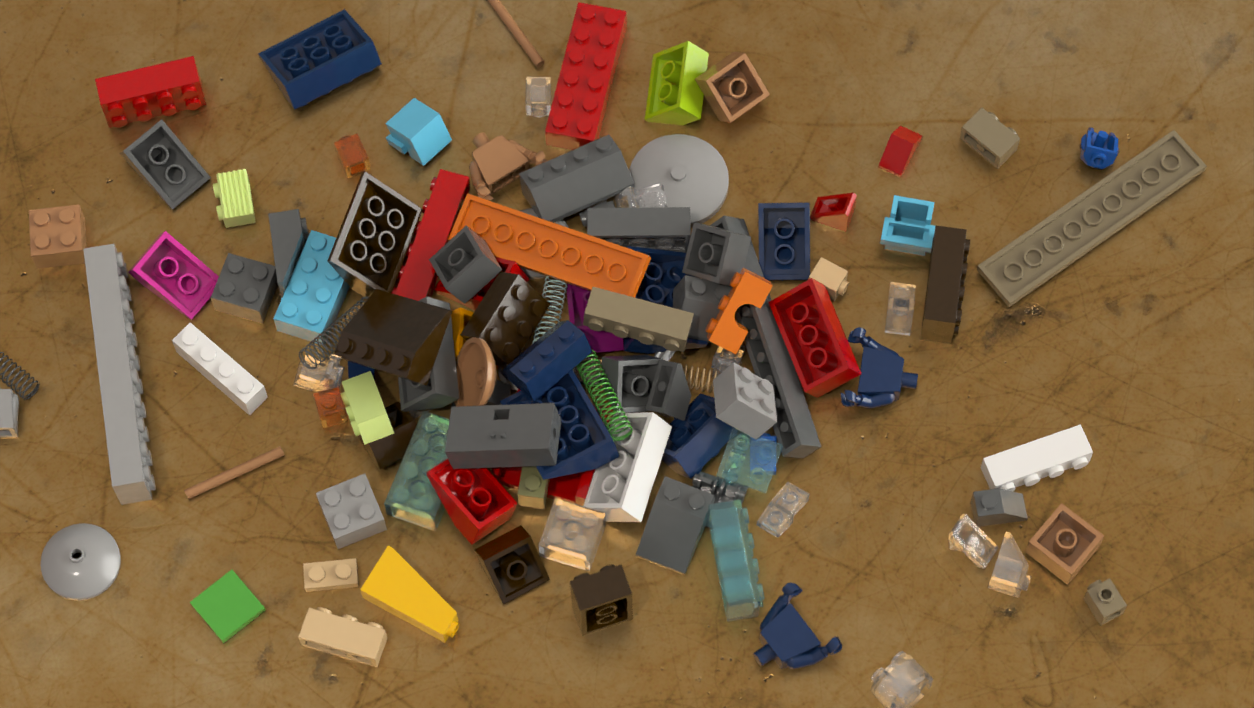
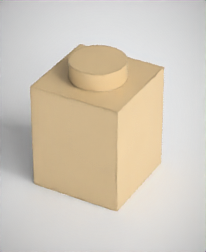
(832, 277)

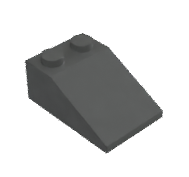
(165, 164)
(288, 237)
(675, 525)

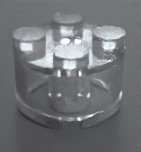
(900, 682)

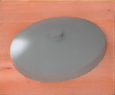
(689, 171)

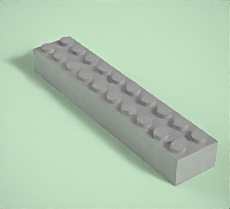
(118, 374)

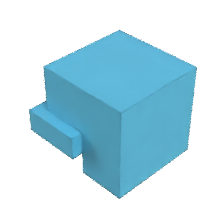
(418, 131)
(909, 226)

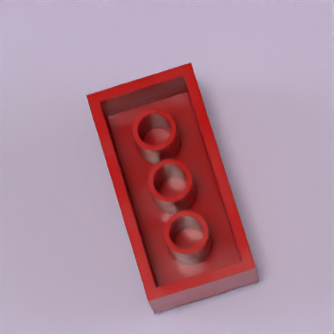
(150, 92)
(814, 338)

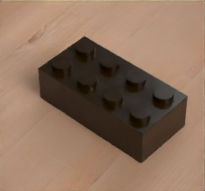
(945, 284)

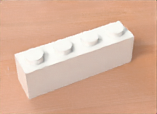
(220, 369)
(1037, 459)

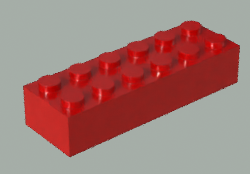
(586, 76)

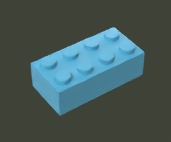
(312, 293)

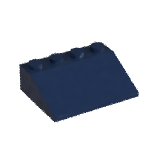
(320, 58)
(657, 287)
(583, 436)

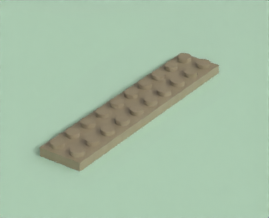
(1091, 218)

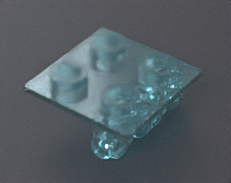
(749, 461)

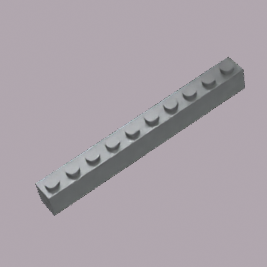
(772, 362)

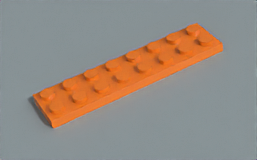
(553, 248)

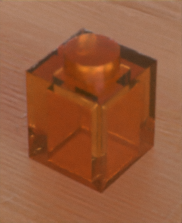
(352, 155)
(330, 407)

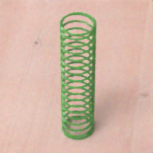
(604, 399)

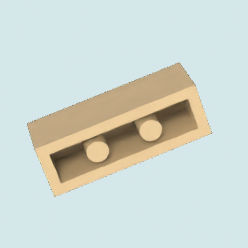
(343, 636)

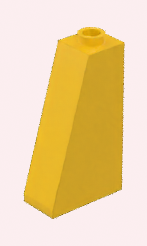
(408, 596)

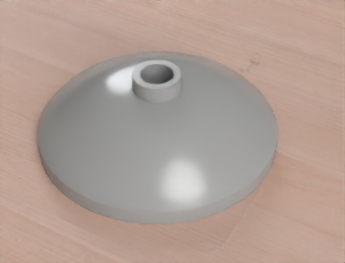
(83, 576)

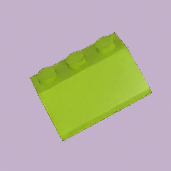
(672, 85)

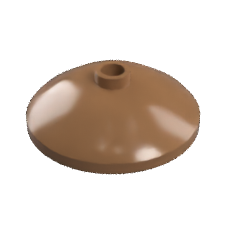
(475, 373)

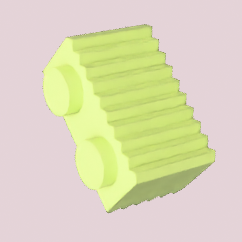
(235, 198)

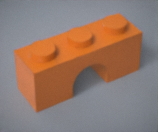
(746, 289)

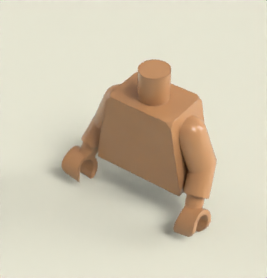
(499, 163)

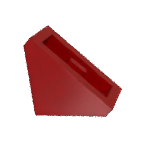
(899, 150)
(834, 210)

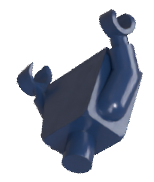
(880, 374)
(788, 636)

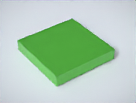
(227, 606)

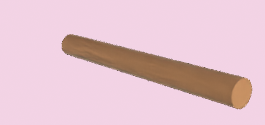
(517, 32)
(234, 472)

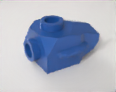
(1099, 148)

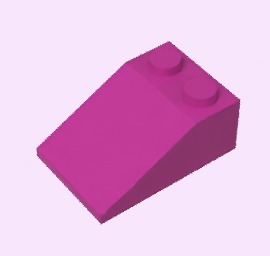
(175, 275)

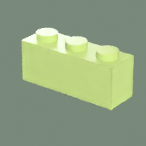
(366, 408)

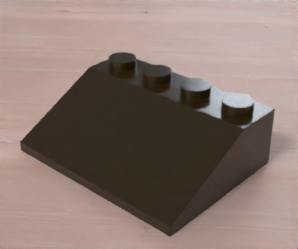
(374, 237)
(395, 336)

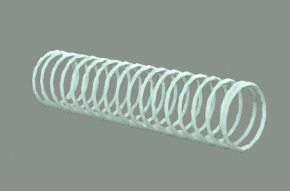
(549, 312)

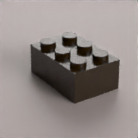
(506, 317)
(601, 599)

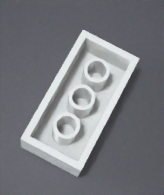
(626, 483)

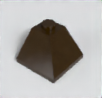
(391, 448)

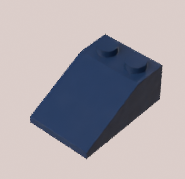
(784, 240)

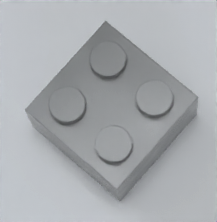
(744, 400)
(351, 511)

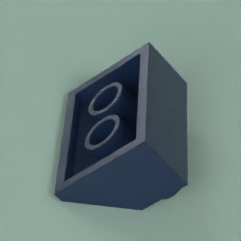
(548, 359)
(696, 438)

